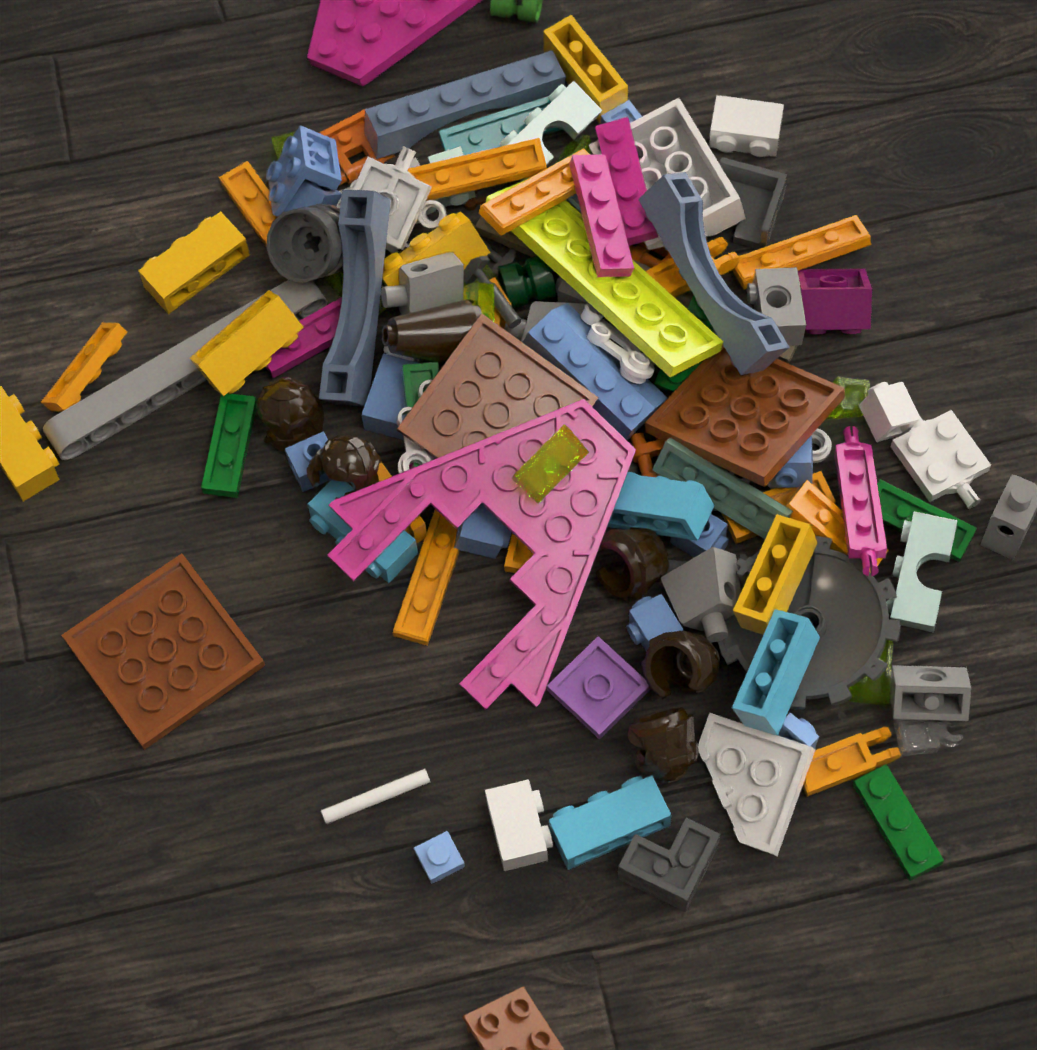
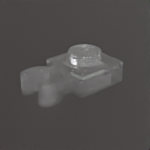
(923, 736)

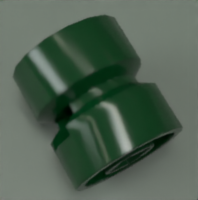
(527, 281)

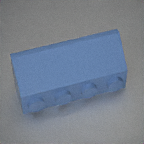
(564, 343)

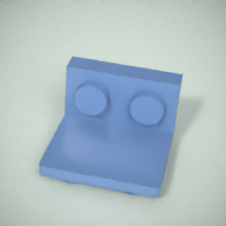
(303, 157)

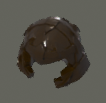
(289, 412)
(346, 460)
(643, 558)
(680, 660)
(666, 743)

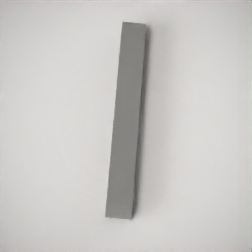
(155, 381)

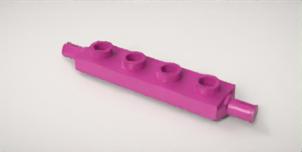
(860, 501)

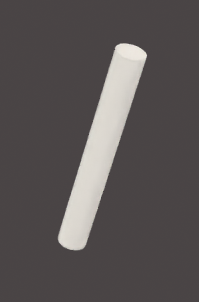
(375, 796)

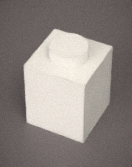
(889, 410)

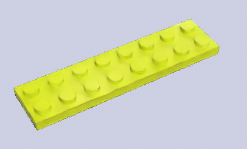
(630, 303)

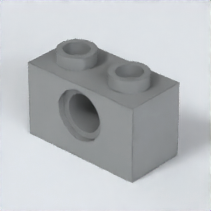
(782, 290)
(930, 693)

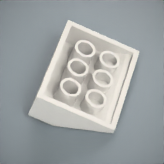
(673, 144)

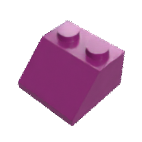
(836, 300)

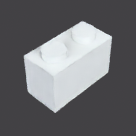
(746, 126)
(517, 824)

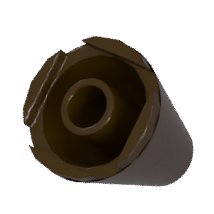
(431, 332)

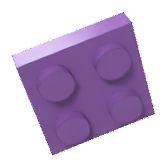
(598, 687)

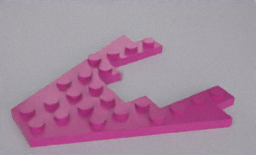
(370, 36)
(559, 531)

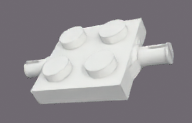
(402, 188)
(942, 458)

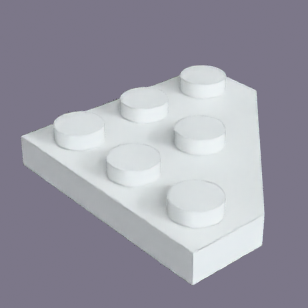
(755, 778)

